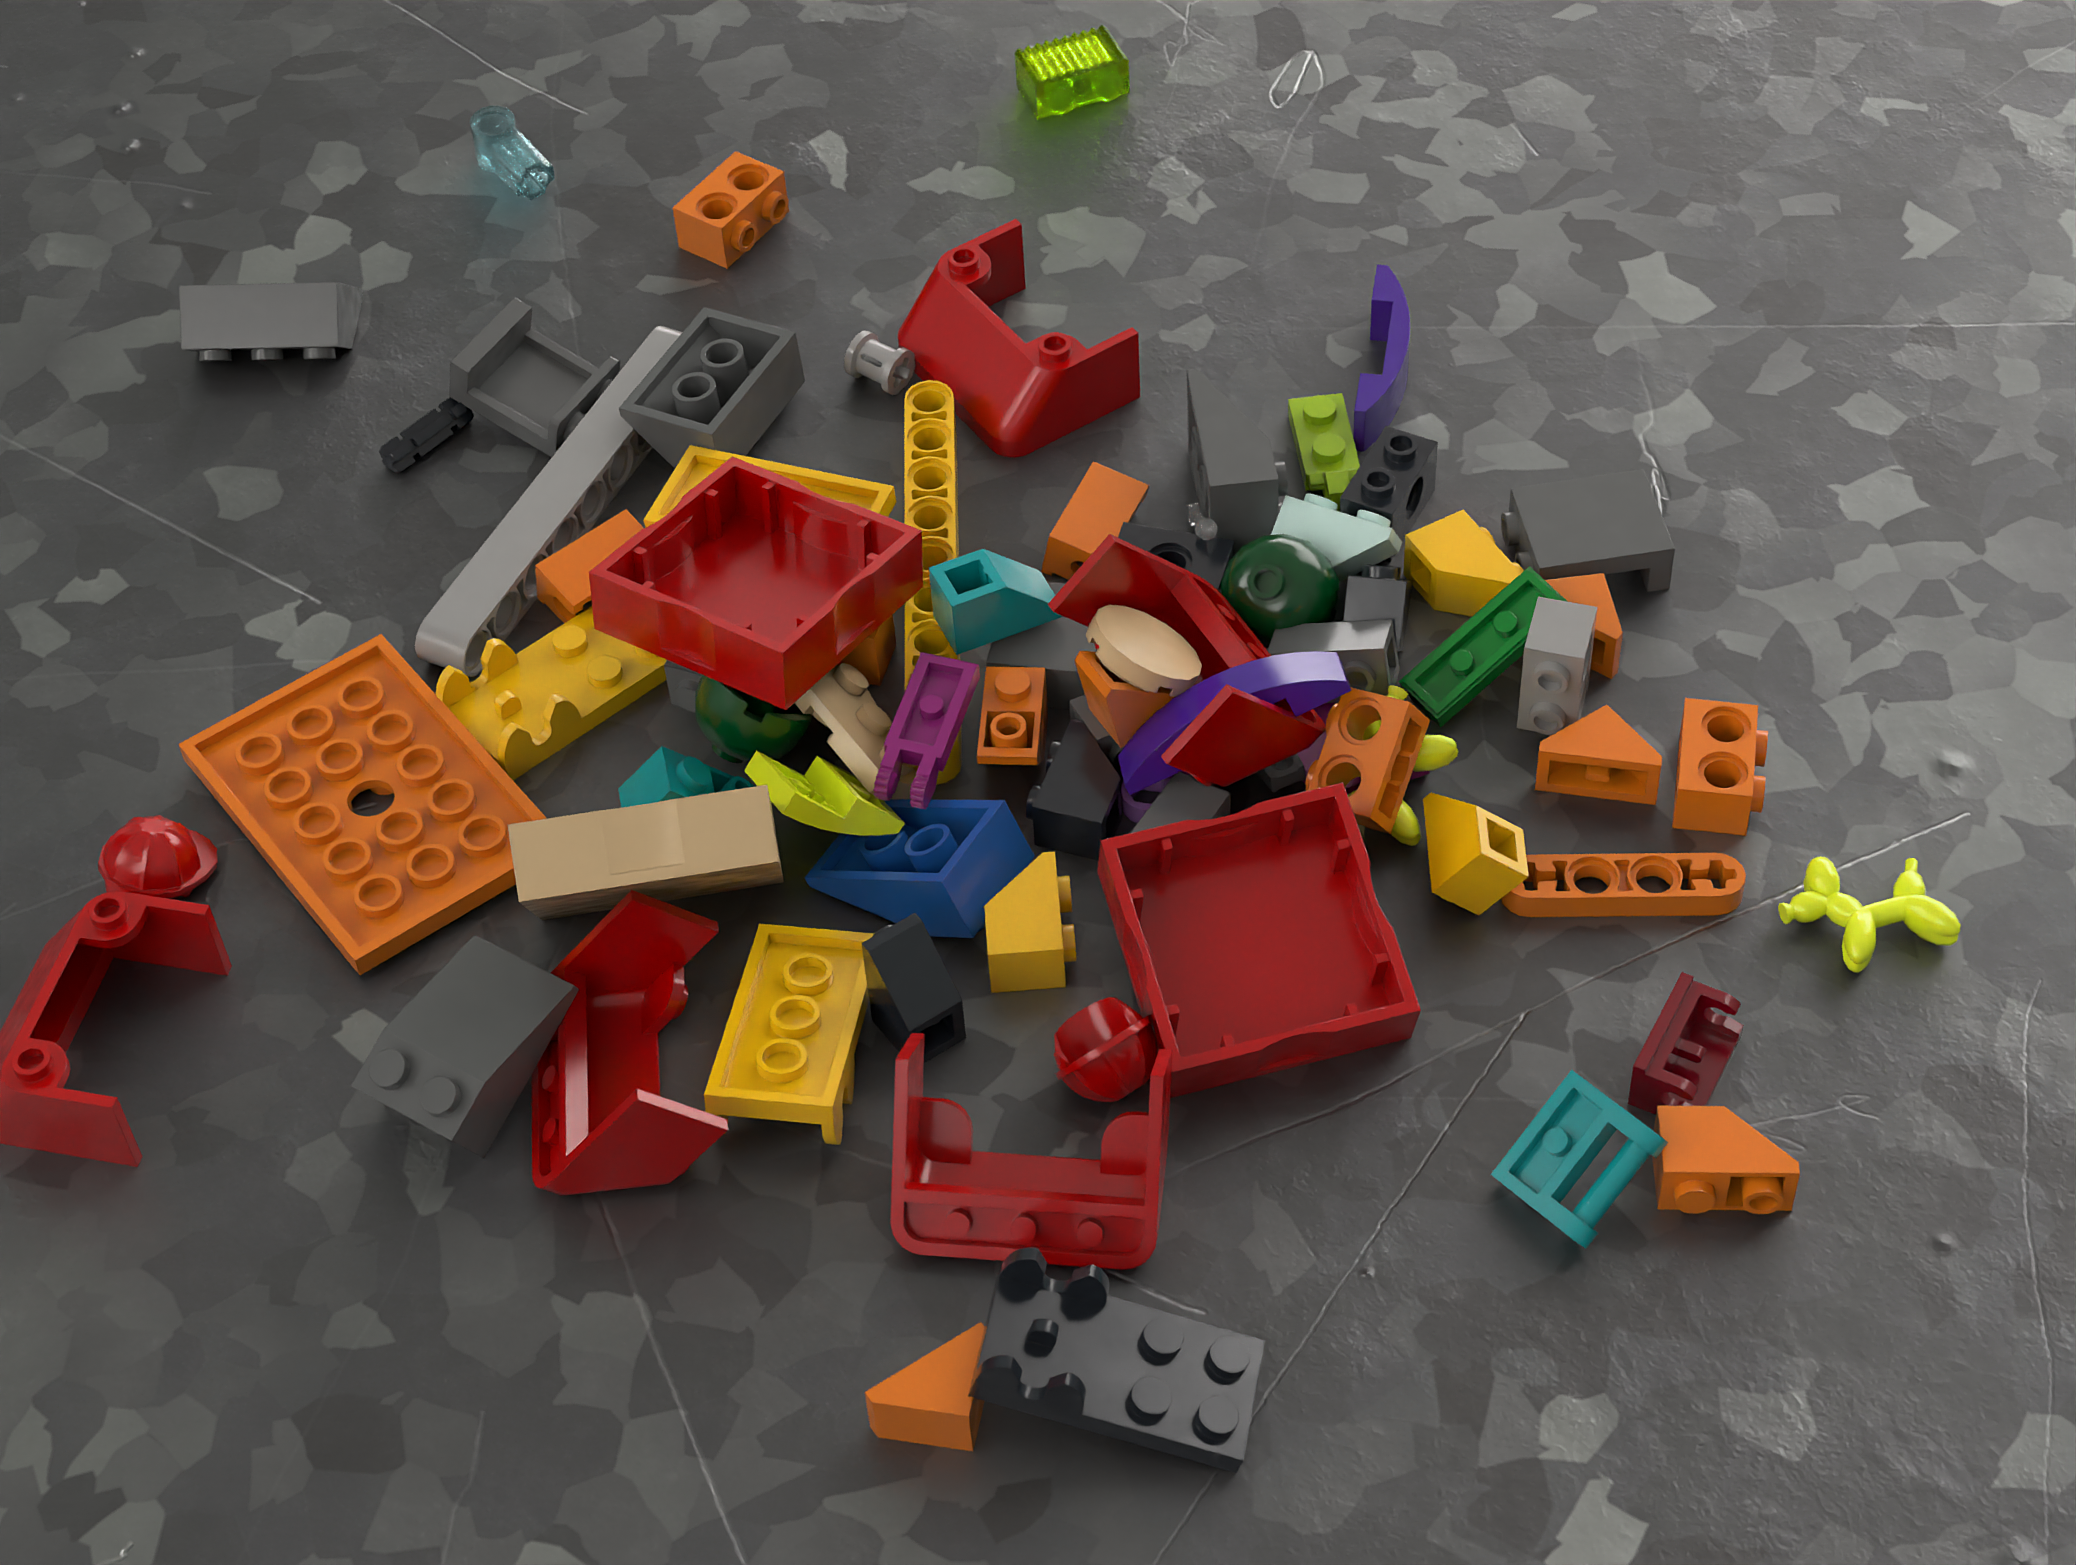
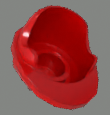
(156, 858)
(1105, 1050)

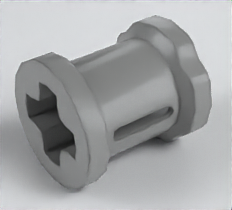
(874, 351)

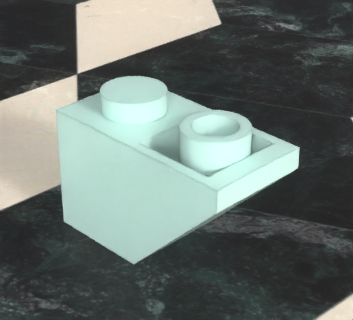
(1342, 538)

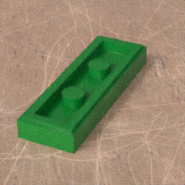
(1477, 649)

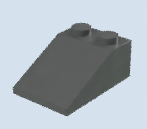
(1231, 465)
(467, 1044)

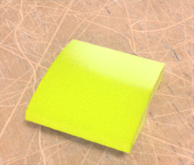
(824, 797)

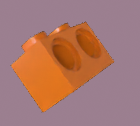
(731, 209)
(1381, 761)
(1717, 767)

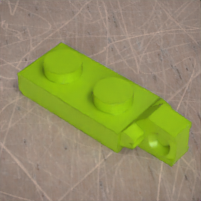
(1323, 443)

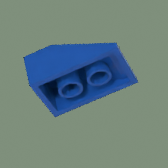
(937, 866)

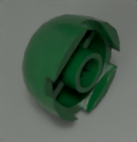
(1280, 585)
(742, 723)

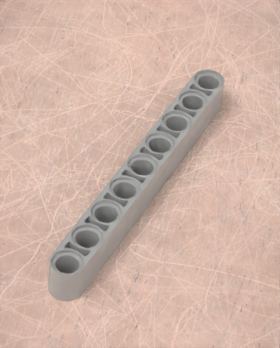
(550, 514)

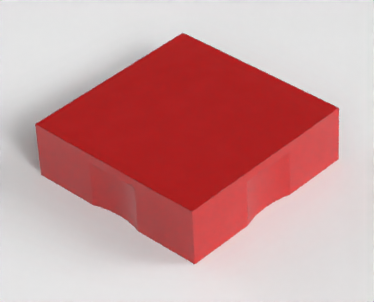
(757, 582)
(1257, 939)

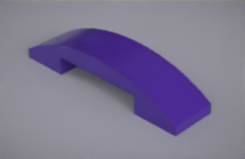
(1382, 394)
(1300, 677)

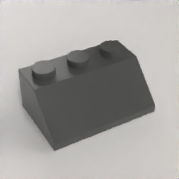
(268, 319)
(716, 386)

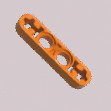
(1623, 893)

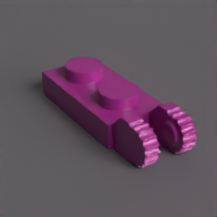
(926, 725)

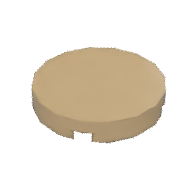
(1143, 650)

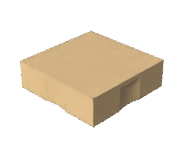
(651, 848)

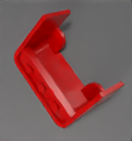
(1004, 388)
(1235, 730)
(53, 1002)
(599, 1078)
(995, 1202)

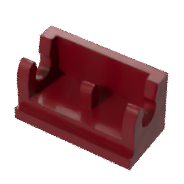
(1686, 1048)

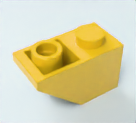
(1457, 564)
(1472, 853)
(1026, 930)

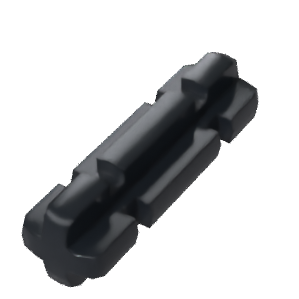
(425, 435)

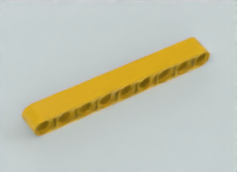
(933, 508)

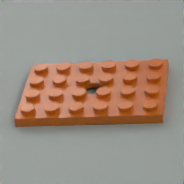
(351, 727)

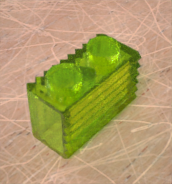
(1072, 72)

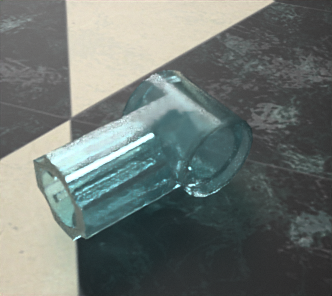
(507, 152)

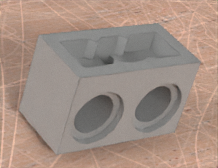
(1556, 665)

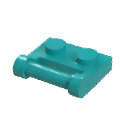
(1563, 1145)

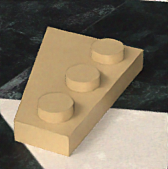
(857, 725)

